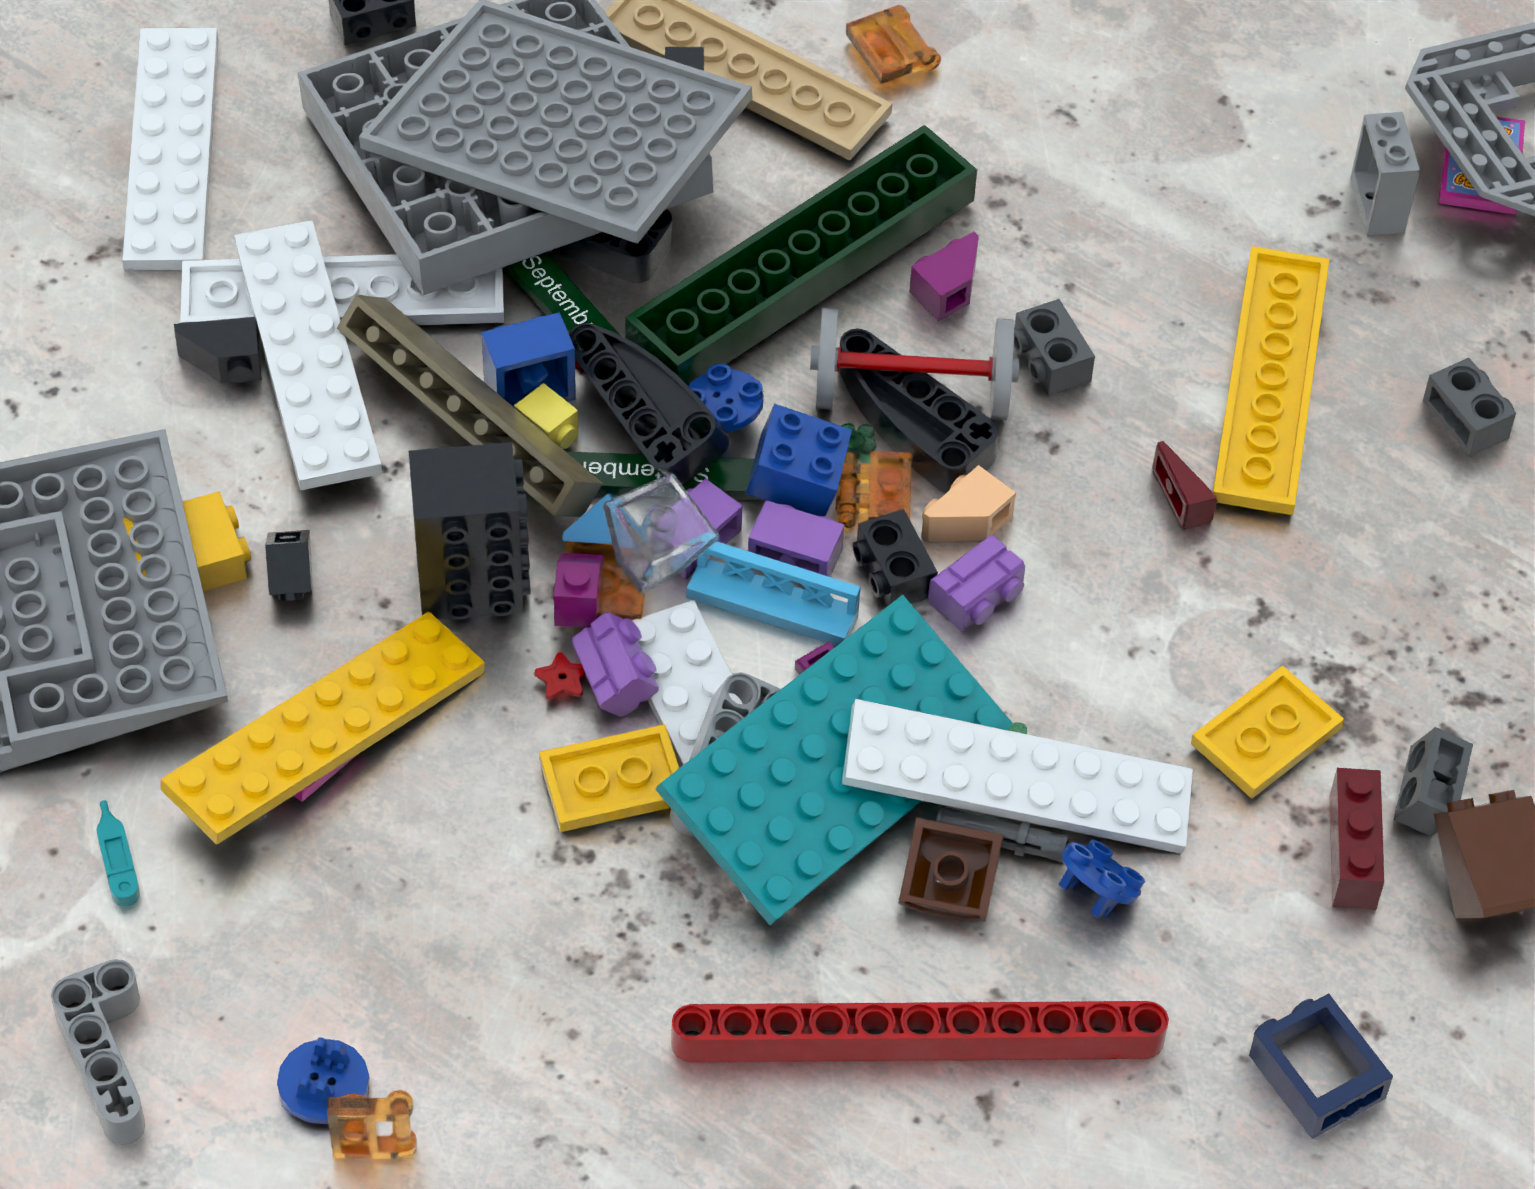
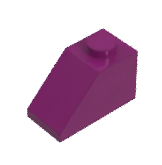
(577, 589)

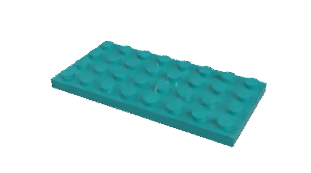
(772, 786)

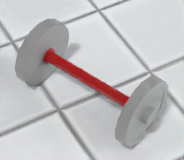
(1000, 369)

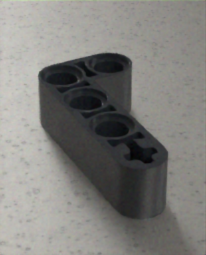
(622, 257)

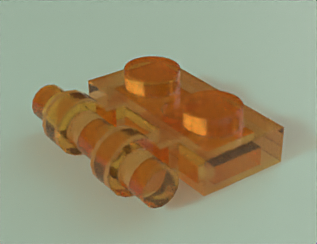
(888, 486)

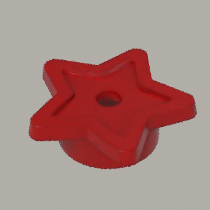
(557, 687)

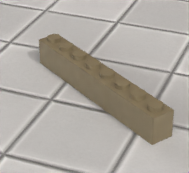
(467, 403)

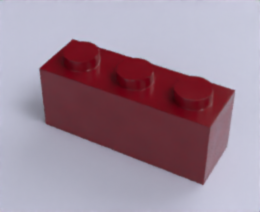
(1356, 838)

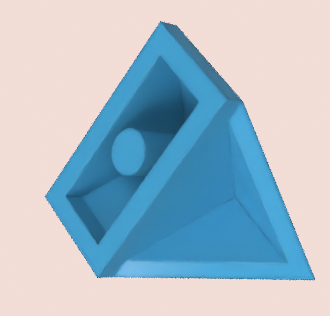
(591, 526)

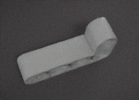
(725, 713)
(102, 1057)

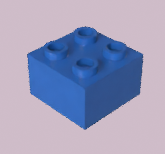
(527, 355)
(798, 461)

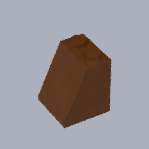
(1489, 854)

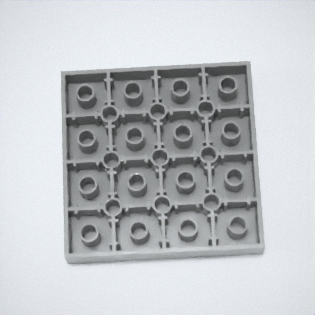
(434, 223)

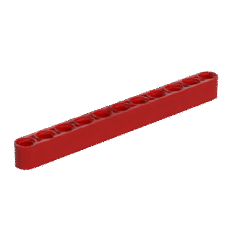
(901, 1044)

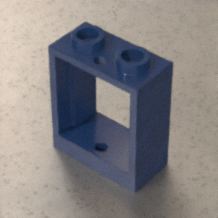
(1339, 1104)

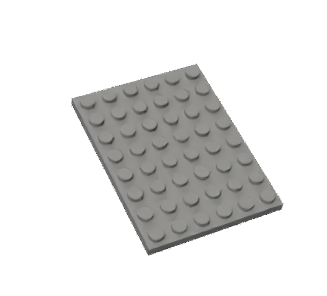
(557, 119)

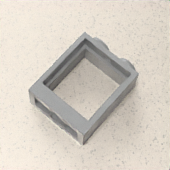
(1385, 170)

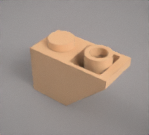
(969, 510)

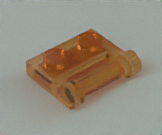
(884, 50)
(356, 1128)

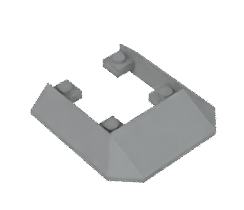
(1459, 92)

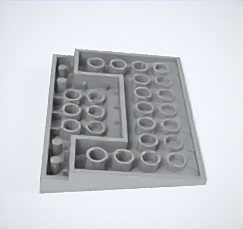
(81, 628)

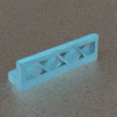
(774, 597)

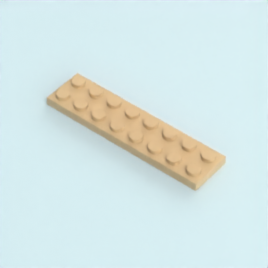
(782, 83)

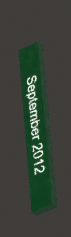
(556, 293)
(629, 471)

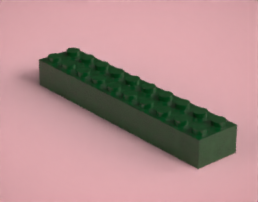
(804, 256)

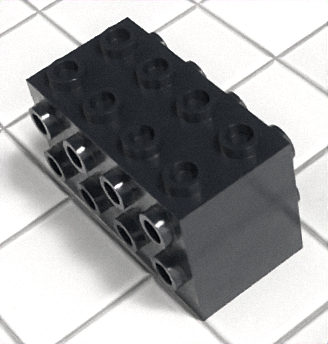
(470, 530)

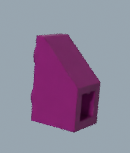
(946, 277)

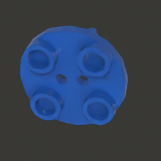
(730, 396)
(1102, 874)
(329, 1062)

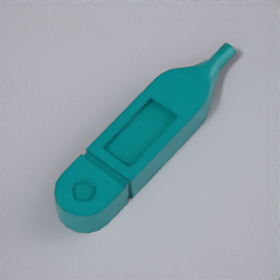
(117, 858)

